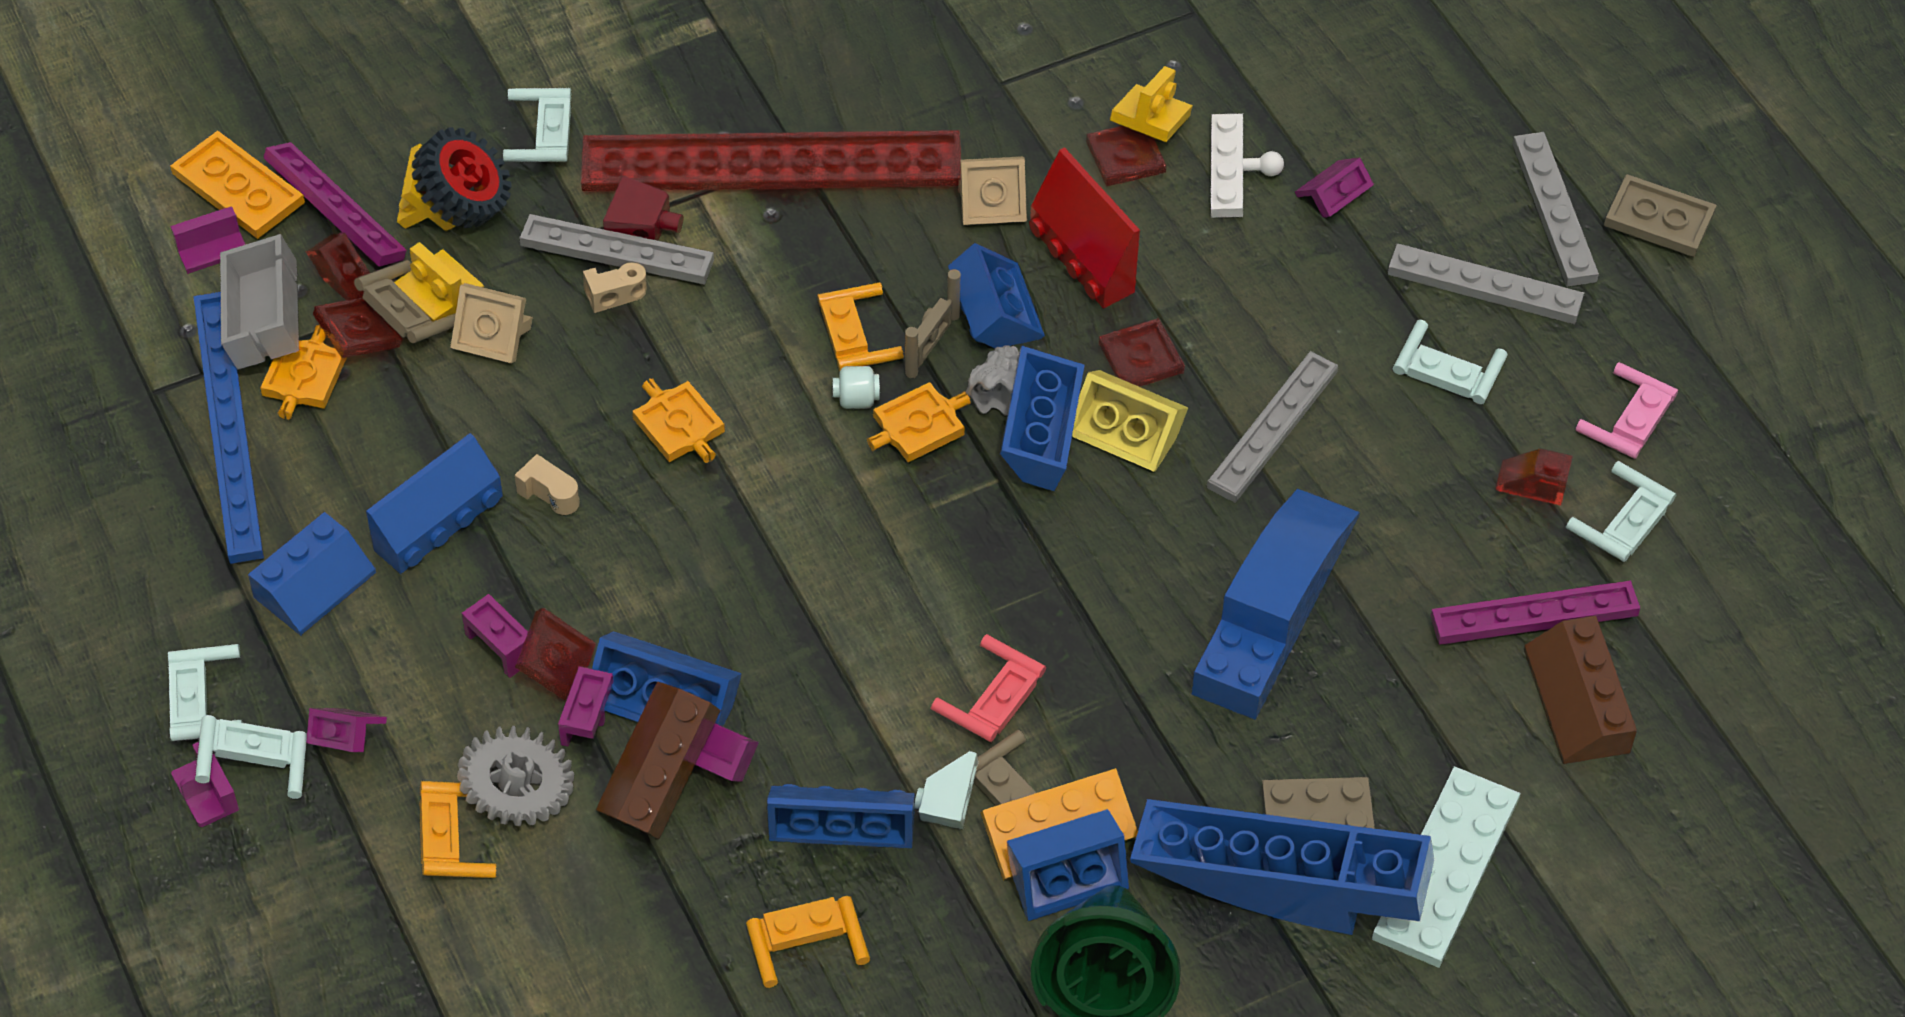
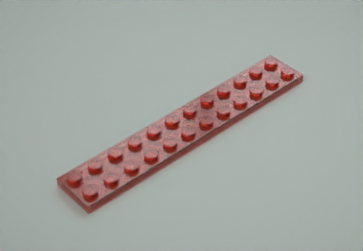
(773, 160)

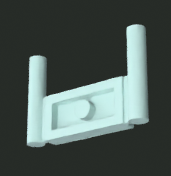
(552, 125)
(1446, 370)
(1633, 520)
(189, 688)
(251, 745)

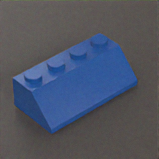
(1041, 417)
(434, 504)
(640, 665)
(841, 816)

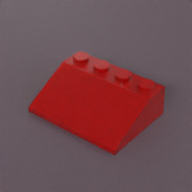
(1086, 231)

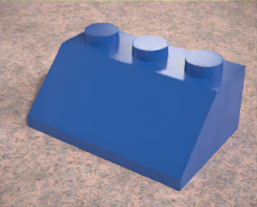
(995, 299)
(311, 574)
(1067, 863)

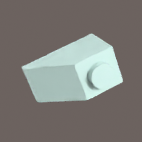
(948, 792)

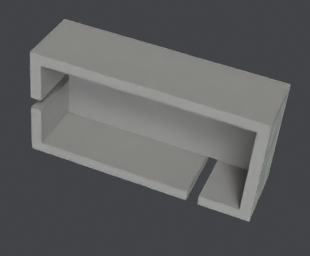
(259, 301)

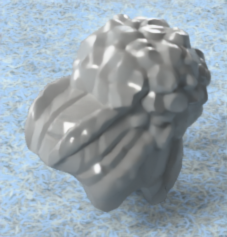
(993, 381)

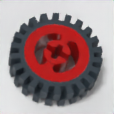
(472, 167)

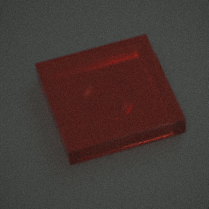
(1125, 155)
(356, 328)
(1142, 353)
(554, 653)

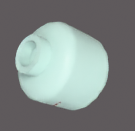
(856, 387)

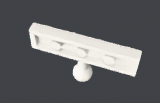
(1229, 164)

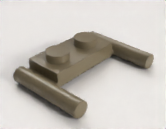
(397, 307)
(934, 324)
(996, 775)

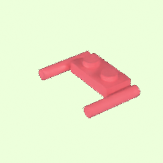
(1001, 697)

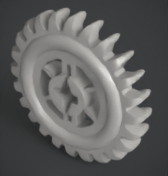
(516, 764)

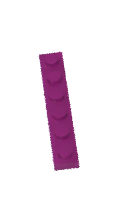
(335, 204)
(1533, 612)

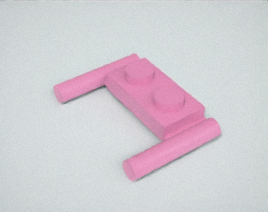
(1639, 416)

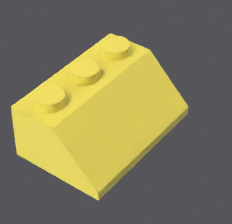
(1127, 420)

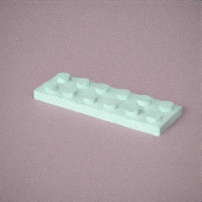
(1464, 838)

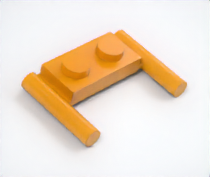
(846, 329)
(441, 835)
(802, 926)

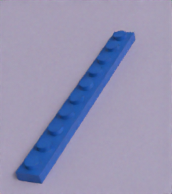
(228, 435)

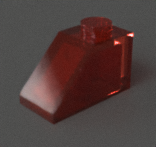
(338, 264)
(1536, 475)

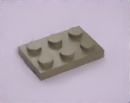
(1660, 215)
(1320, 799)

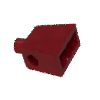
(641, 211)

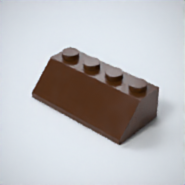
(1581, 691)
(658, 759)

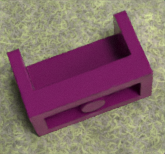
(497, 630)
(727, 753)

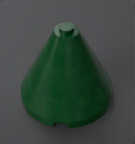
(1106, 960)

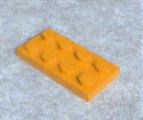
(234, 178)
(1054, 808)

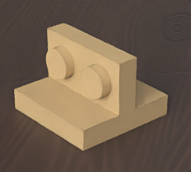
(993, 190)
(489, 323)

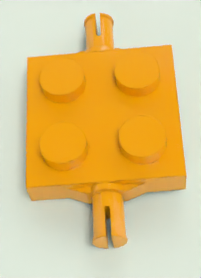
(304, 375)
(678, 421)
(919, 422)

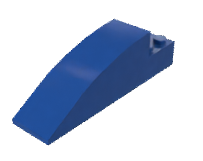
(1271, 602)
(1287, 865)

